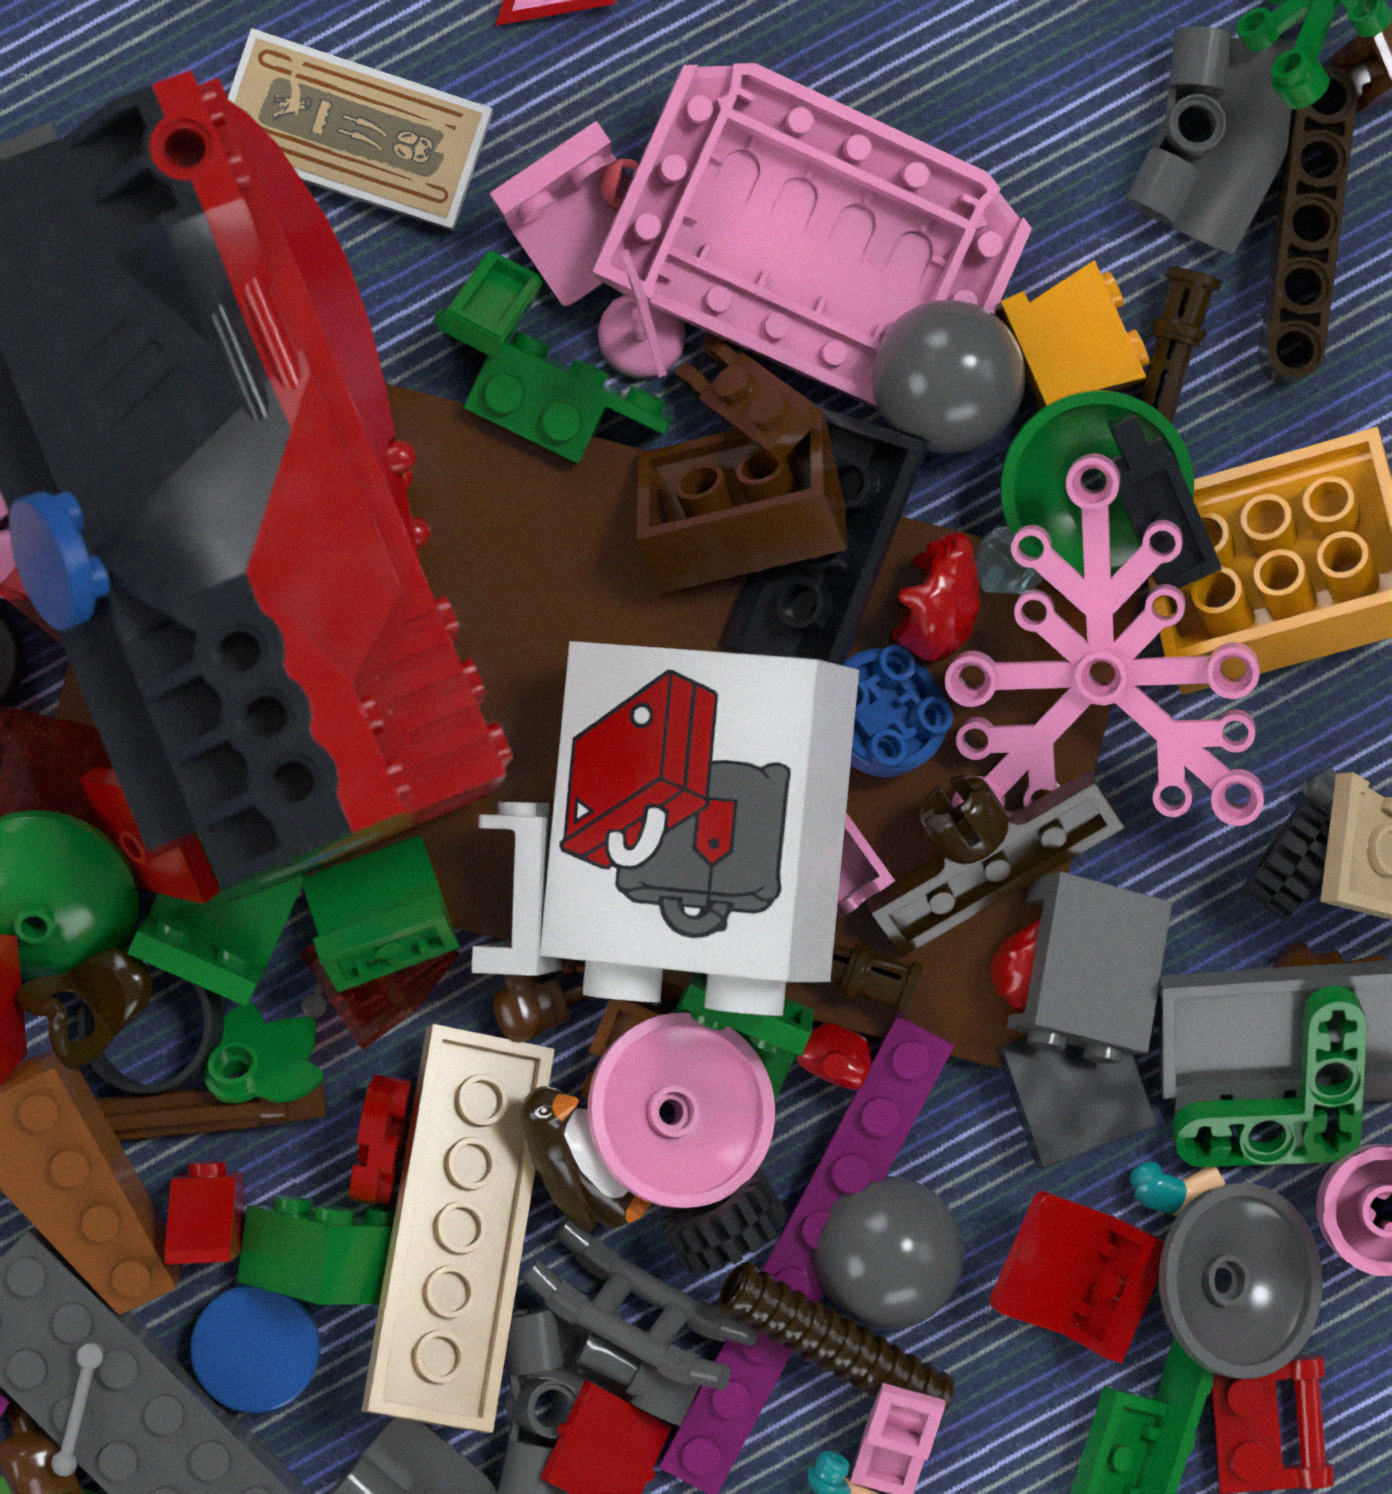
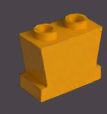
(1075, 337)

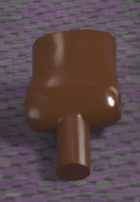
(28, 1457)

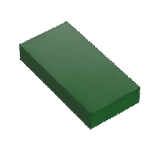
(491, 304)

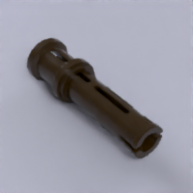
(1178, 330)
(874, 977)

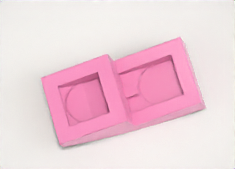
(897, 1440)

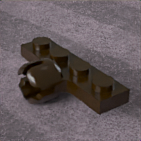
(988, 853)

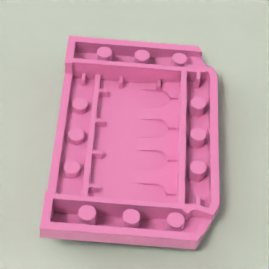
(802, 224)

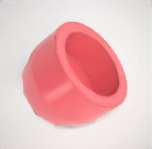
(611, 179)

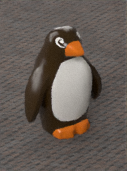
(570, 1165)

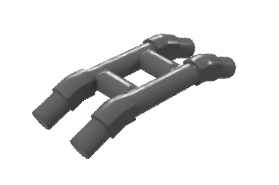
(620, 1280)

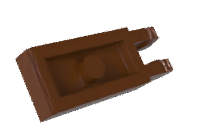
(751, 400)

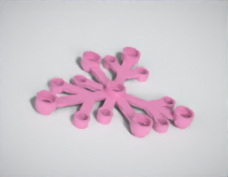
(1099, 597)

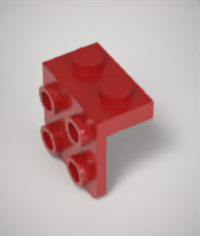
(1079, 1274)

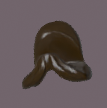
(111, 986)

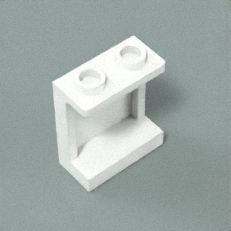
(532, 849)

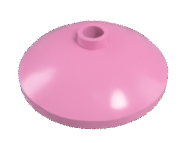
(719, 1105)

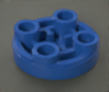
(54, 559)
(896, 713)
(255, 1348)

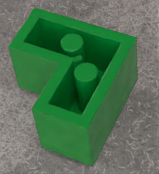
(316, 1253)

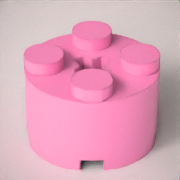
(1346, 1213)

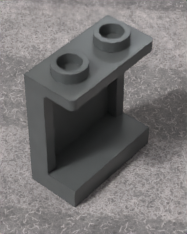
(1093, 968)

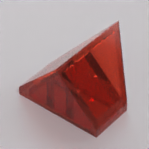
(382, 1002)

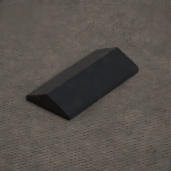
(818, 602)

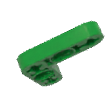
(1302, 1116)

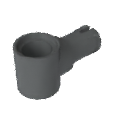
(640, 1379)

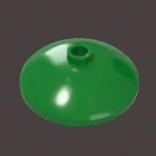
(1041, 458)
(69, 879)

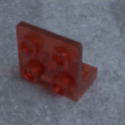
(46, 764)

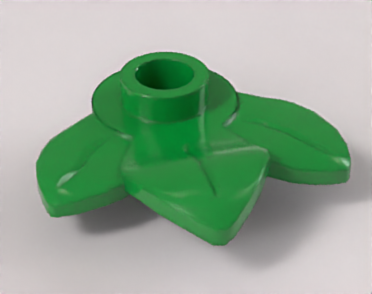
(269, 1054)

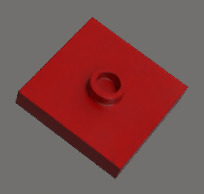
(178, 873)

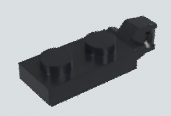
(1155, 491)

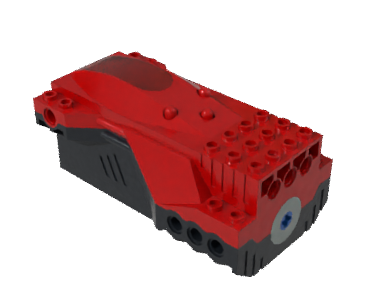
(227, 427)

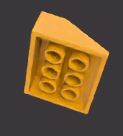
(1298, 554)

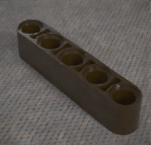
(1295, 256)

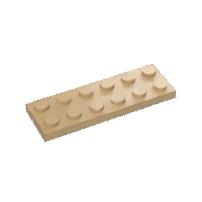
(456, 1232)

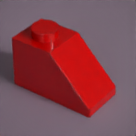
(205, 1214)

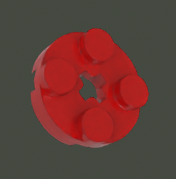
(379, 1138)

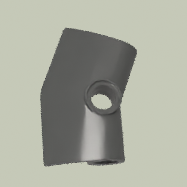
(1215, 184)
(537, 1361)
(412, 1460)

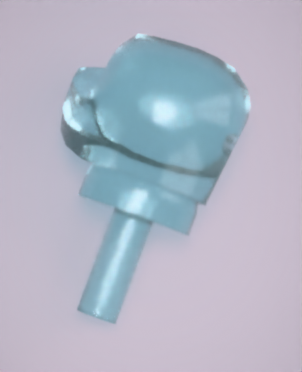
(998, 568)

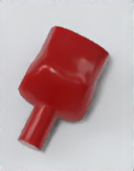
(837, 1056)

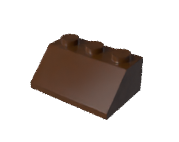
(732, 510)

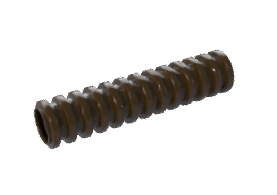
(826, 1337)

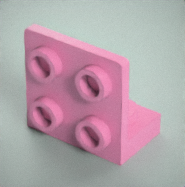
(560, 212)

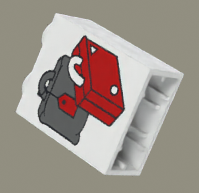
(699, 821)

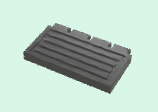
(1245, 1029)

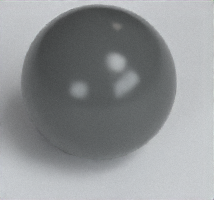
(948, 375)
(889, 1254)

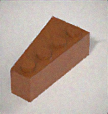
(79, 1184)

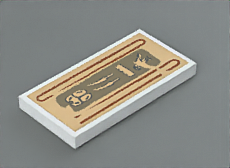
(363, 128)

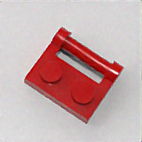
(1249, 1431)

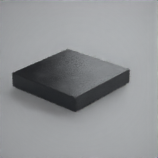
(1070, 1101)

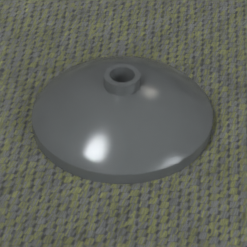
(1264, 1287)

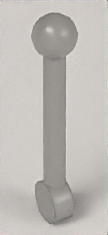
(89, 1358)

